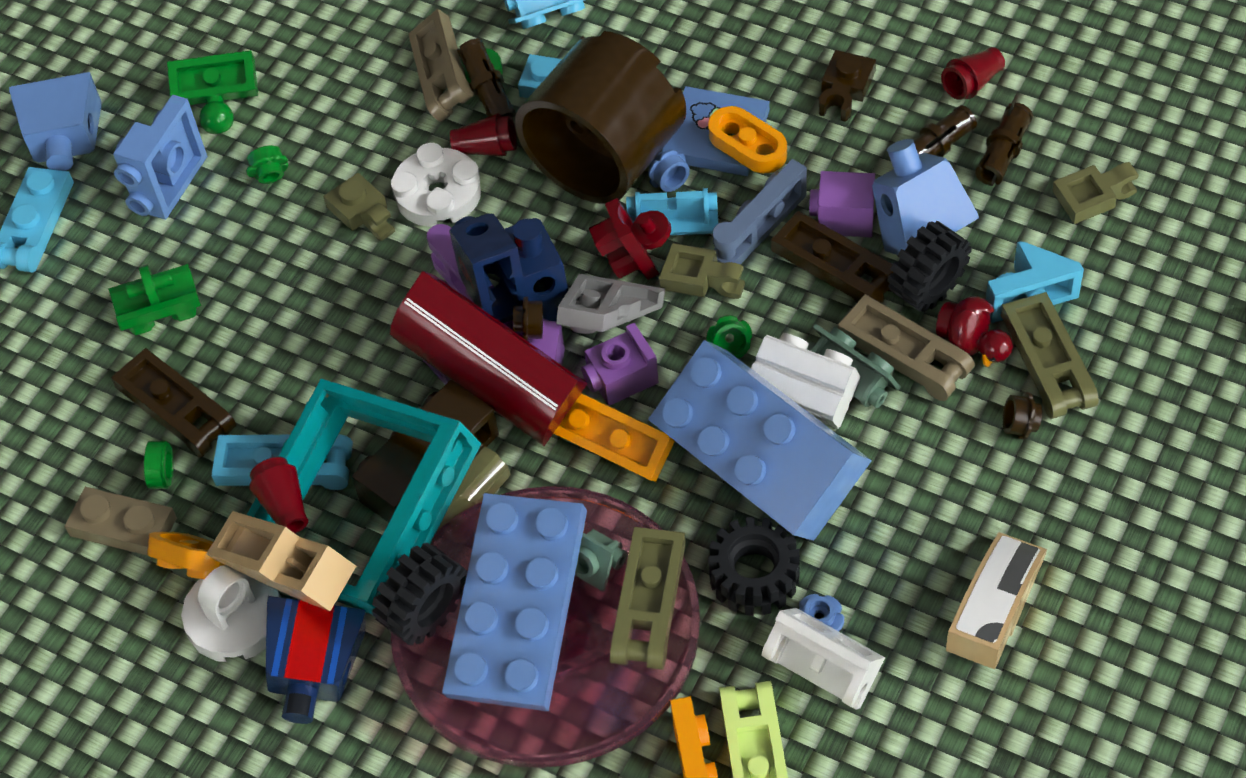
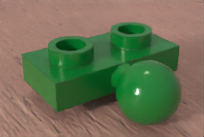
(212, 82)

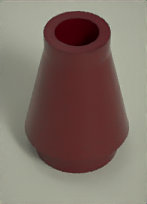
(970, 73)
(488, 136)
(279, 492)

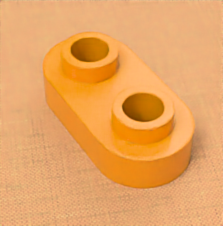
(754, 142)
(182, 551)

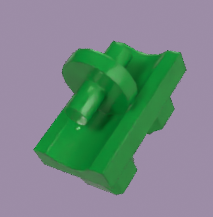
(155, 297)

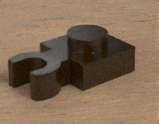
(845, 79)

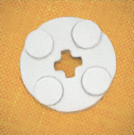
(430, 166)

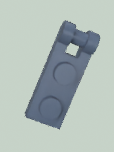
(760, 216)

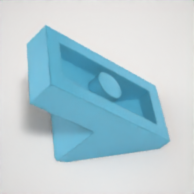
(1034, 274)

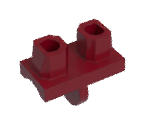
(627, 241)

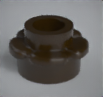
(528, 319)
(1021, 415)

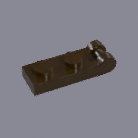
(832, 258)
(173, 401)

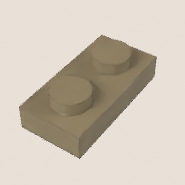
(118, 520)

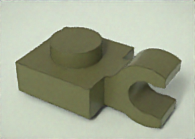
(1093, 193)
(360, 203)
(695, 269)

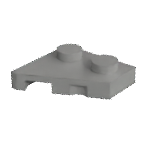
(605, 303)

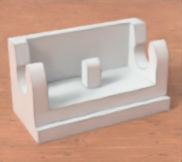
(823, 656)

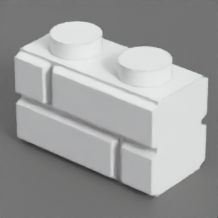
(812, 380)

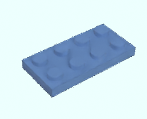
(515, 602)

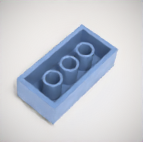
(759, 441)

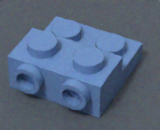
(160, 159)

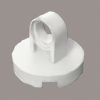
(227, 614)

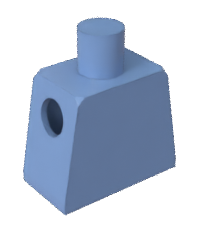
(58, 118)
(916, 193)

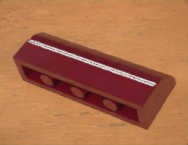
(485, 357)

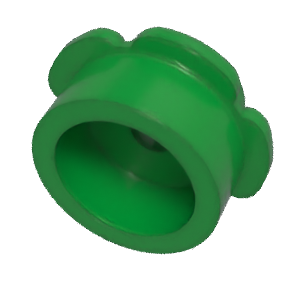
(267, 164)
(731, 325)

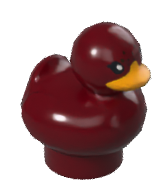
(968, 326)

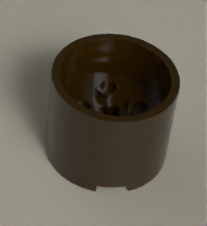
(600, 117)

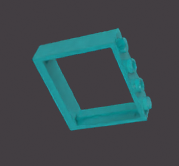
(428, 493)

